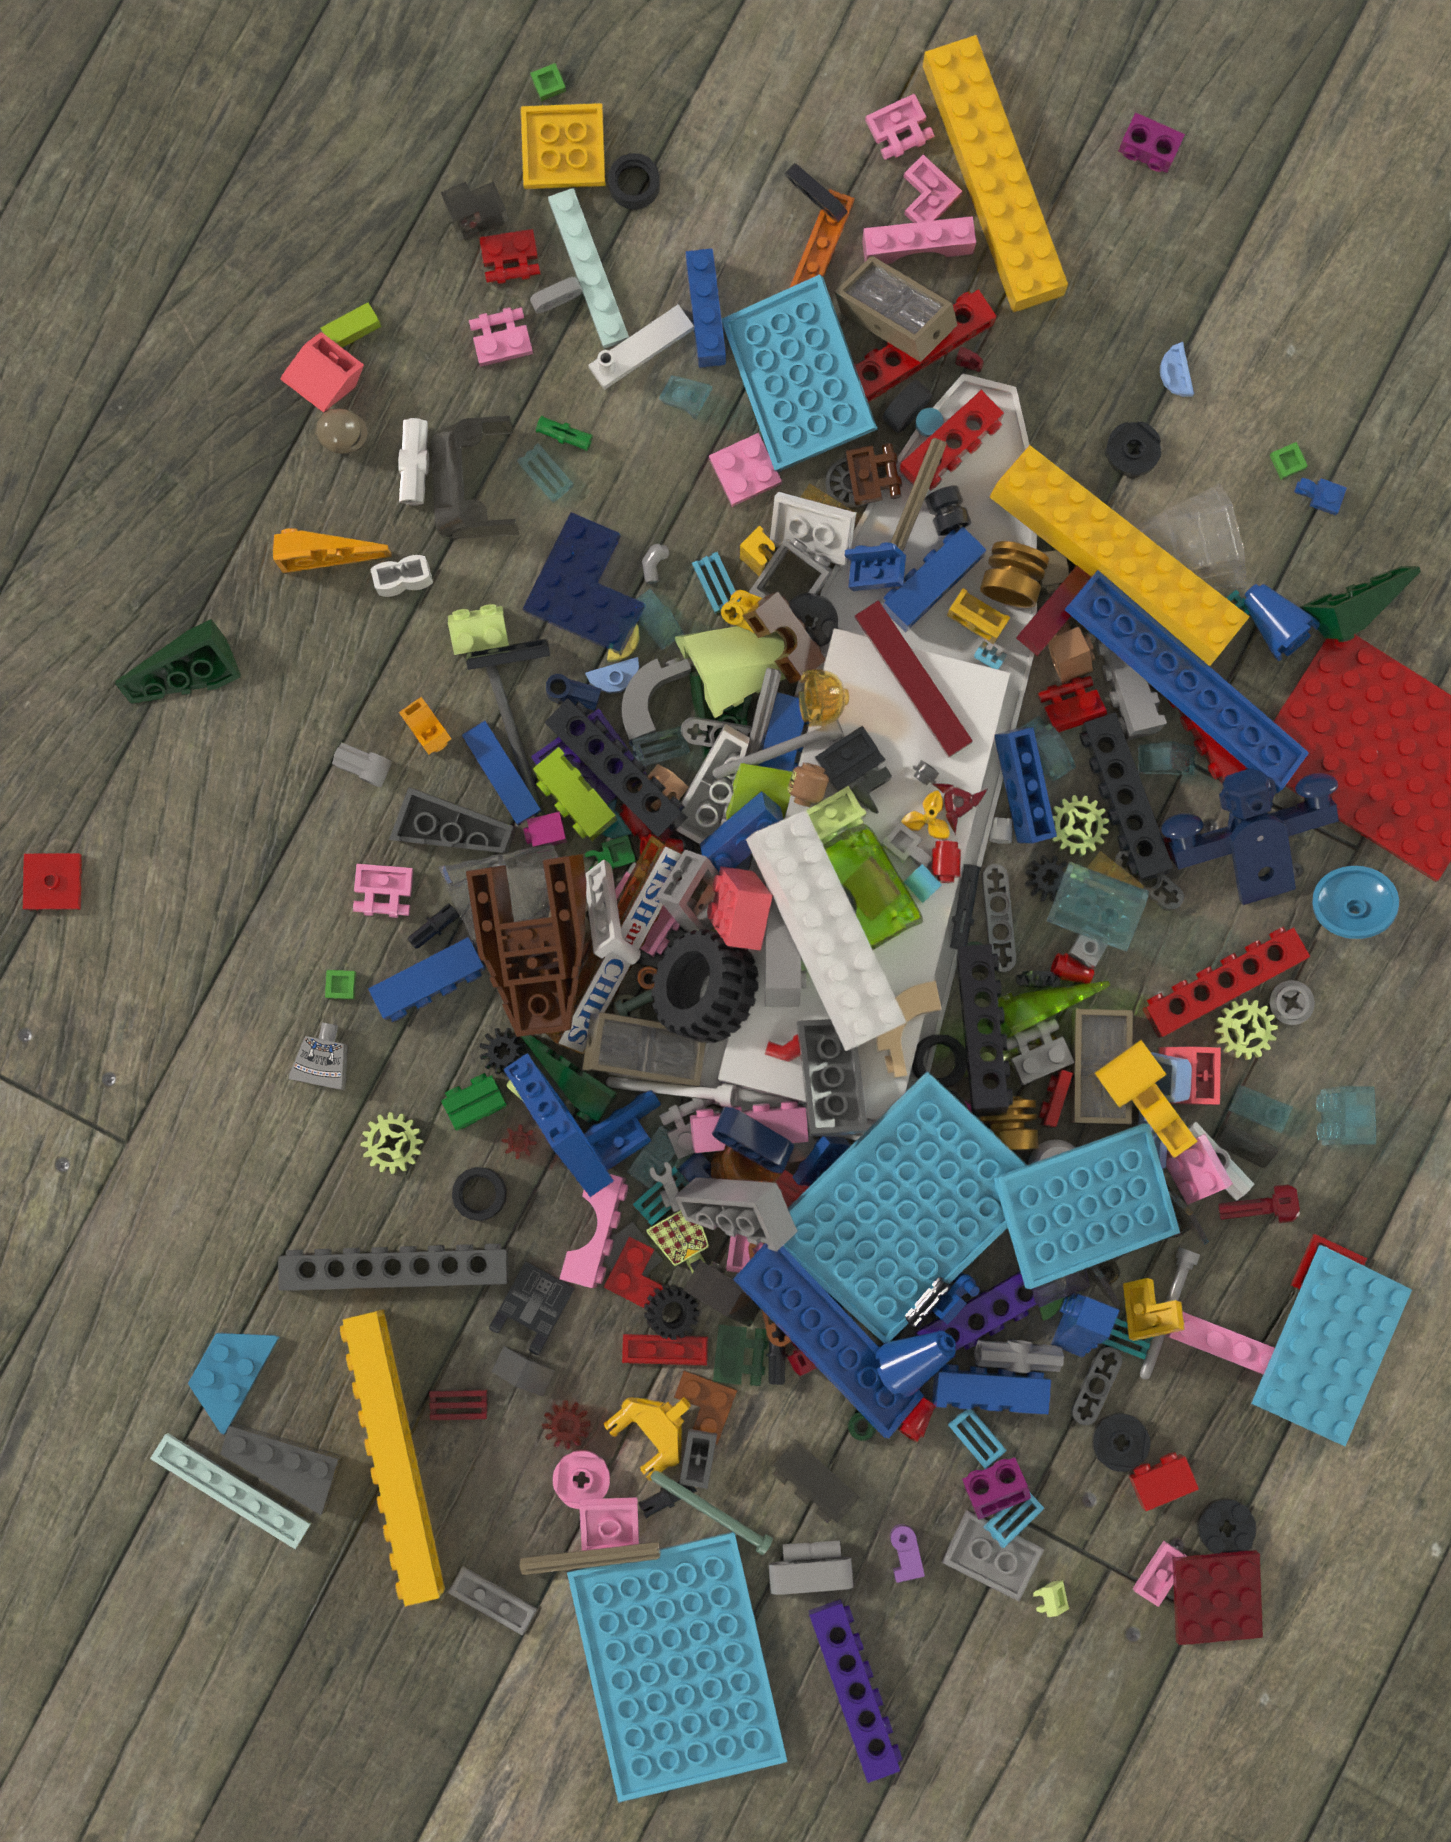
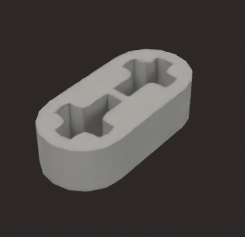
(556, 295)

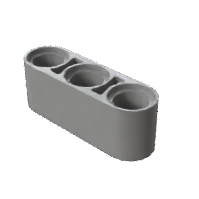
(811, 1575)

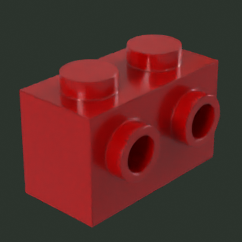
(1163, 1481)

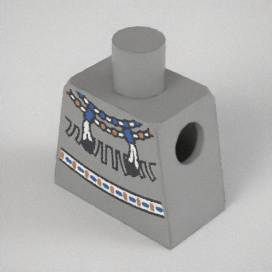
(322, 1060)

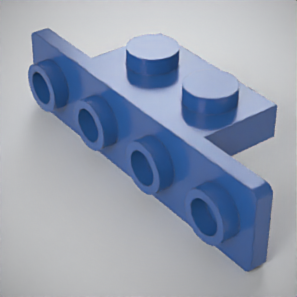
(622, 1132)

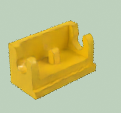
(754, 552)
(977, 616)

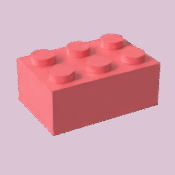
(739, 908)

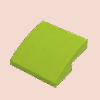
(752, 780)

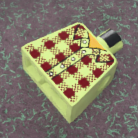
(680, 1240)

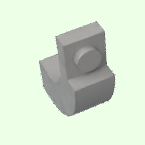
(640, 690)

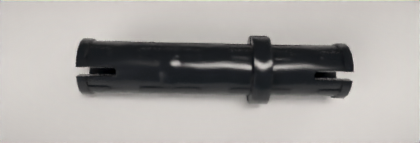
(971, 875)

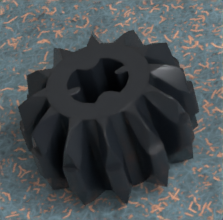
(1040, 872)
(498, 1043)

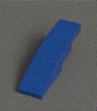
(501, 773)

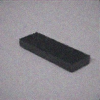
(508, 654)

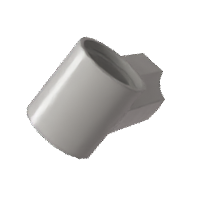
(369, 767)

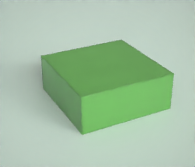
(548, 82)
(1288, 460)
(340, 984)

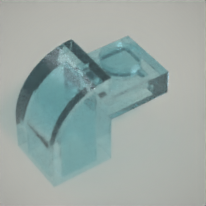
(1053, 752)

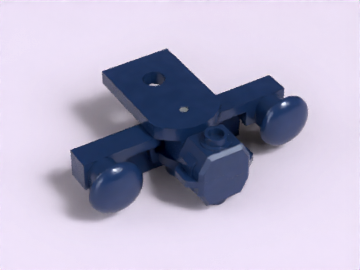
(1252, 833)

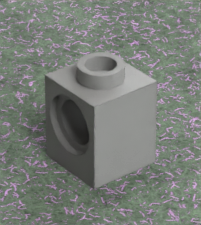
(1087, 950)

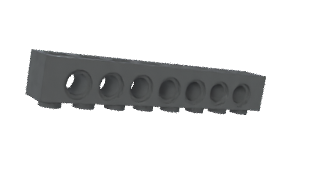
(292, 1276)

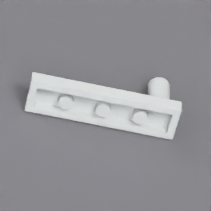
(640, 347)
(605, 915)

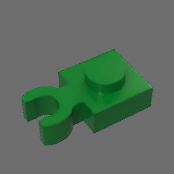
(616, 852)

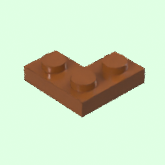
(711, 1397)

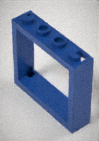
(558, 1123)

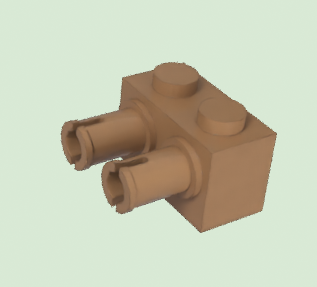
(1071, 653)

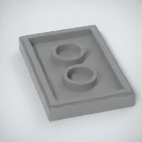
(983, 1559)

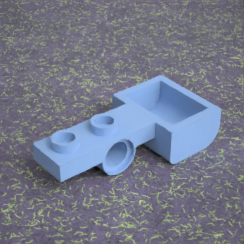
(1175, 1087)

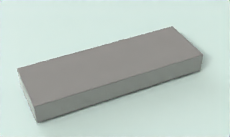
(492, 1600)

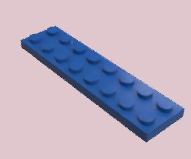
(824, 1335)

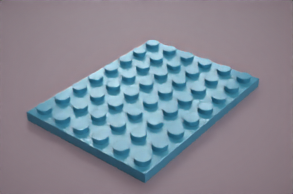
(903, 1207)
(677, 1668)

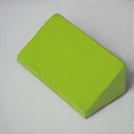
(352, 325)

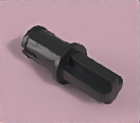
(433, 926)
(777, 1356)

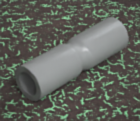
(807, 1551)

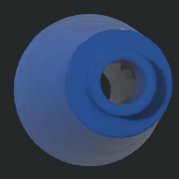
(1278, 620)
(913, 1361)

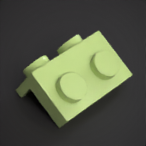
(477, 629)
(836, 814)

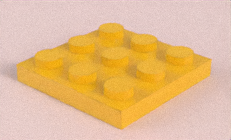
(563, 146)

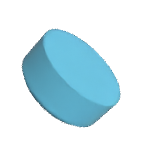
(928, 421)

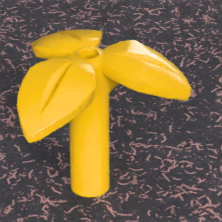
(932, 806)

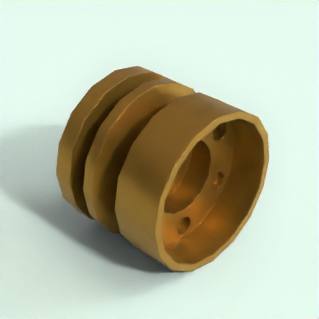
(1014, 574)
(1011, 1127)

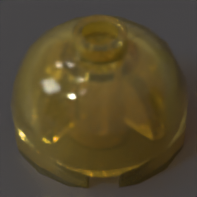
(822, 697)

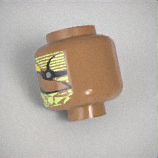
(808, 784)

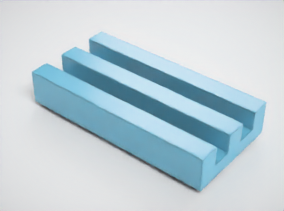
(706, 561)
(990, 654)
(992, 1456)
(996, 1534)

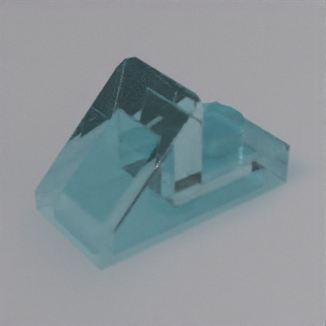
(686, 394)
(658, 620)

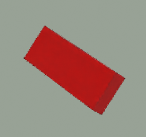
(657, 1350)

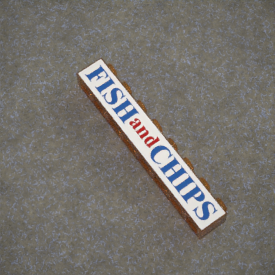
(637, 911)

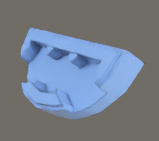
(1175, 371)
(614, 677)

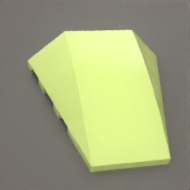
(731, 663)

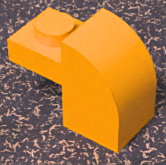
(425, 726)

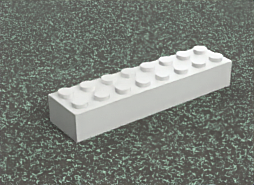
(825, 930)

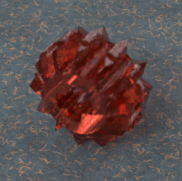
(564, 1434)

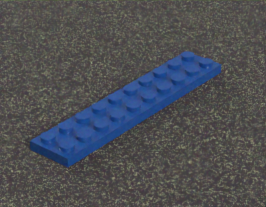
(1186, 680)

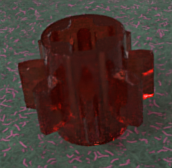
(527, 1142)

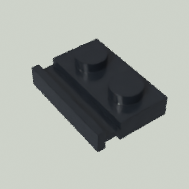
(850, 758)

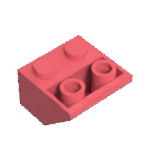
(323, 372)
(1205, 1073)

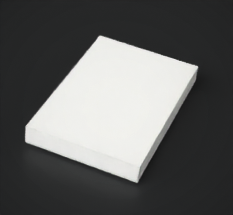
(817, 525)

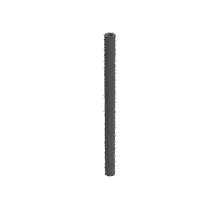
(513, 734)

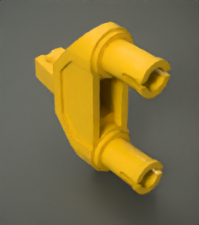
(660, 1423)

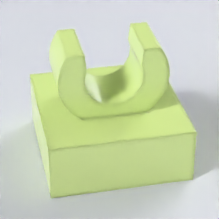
(1054, 1599)

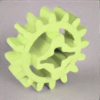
(1084, 836)
(1250, 1016)
(397, 1154)

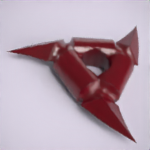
(954, 812)

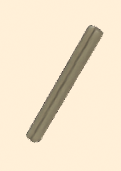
(918, 493)
(590, 1558)

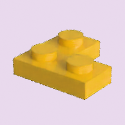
(1146, 1317)

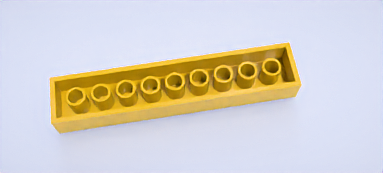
(994, 174)
(1104, 541)
(393, 1457)

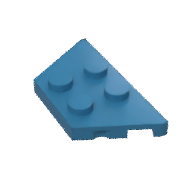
(229, 1373)

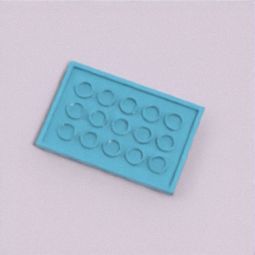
(799, 373)
(1086, 1205)
(1331, 1345)

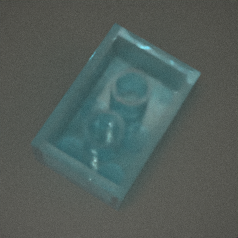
(1098, 906)
(1347, 1116)

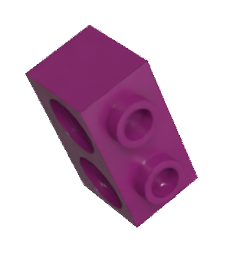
(1154, 136)
(999, 1495)

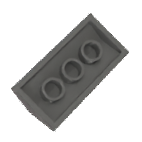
(830, 1081)

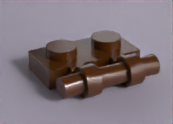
(864, 474)

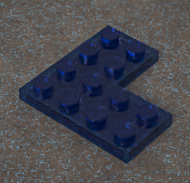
(569, 588)

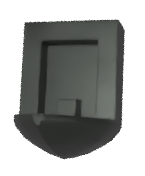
(872, 780)

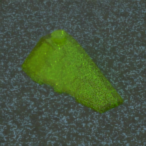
(1036, 1006)

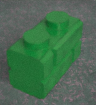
(474, 1102)

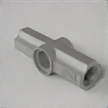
(1018, 1356)

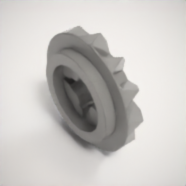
(1304, 1000)

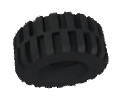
(680, 982)

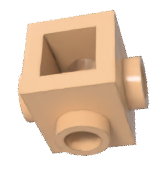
(673, 784)

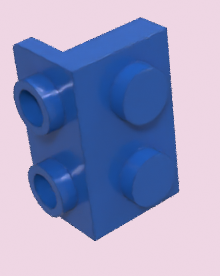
(876, 567)
(823, 1155)

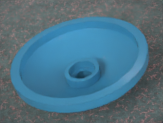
(1355, 890)

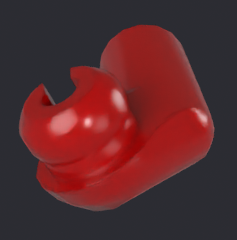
(784, 1052)

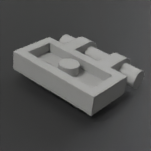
(1043, 1059)
(681, 1136)

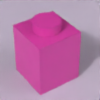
(545, 830)

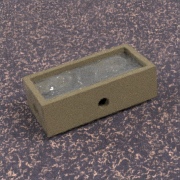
(896, 308)
(1095, 1041)
(641, 1051)

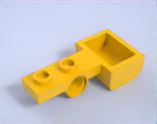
(1134, 1078)

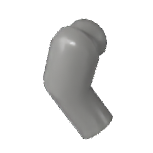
(650, 561)

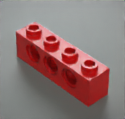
(977, 409)

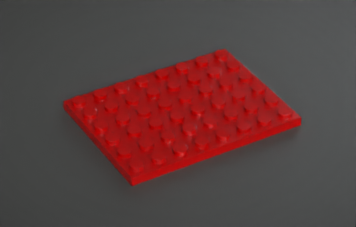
(1383, 742)

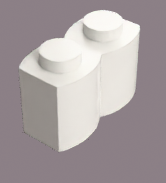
(394, 577)

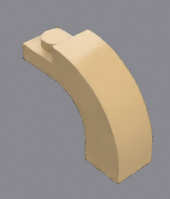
(912, 1002)

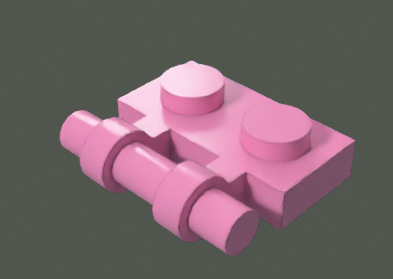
(896, 119)
(504, 344)
(383, 881)

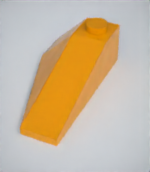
(308, 550)

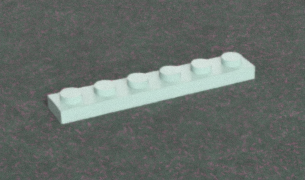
(588, 268)
(231, 1490)

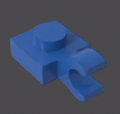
(1325, 495)

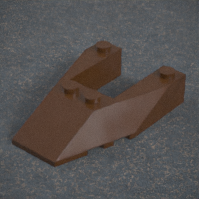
(532, 959)

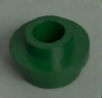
(860, 1435)

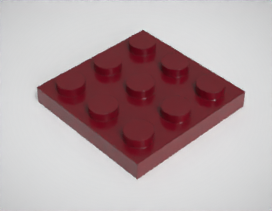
(1217, 1597)

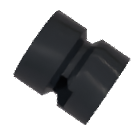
(943, 502)

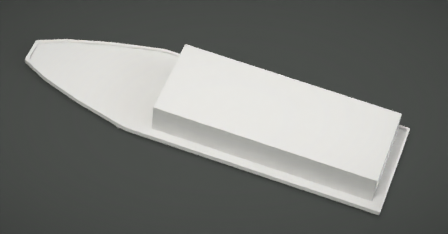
(985, 704)

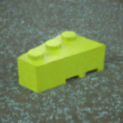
(573, 795)

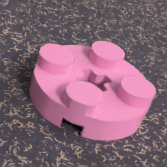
(570, 1466)

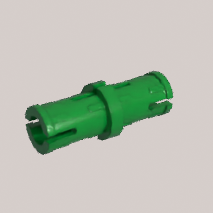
(564, 433)

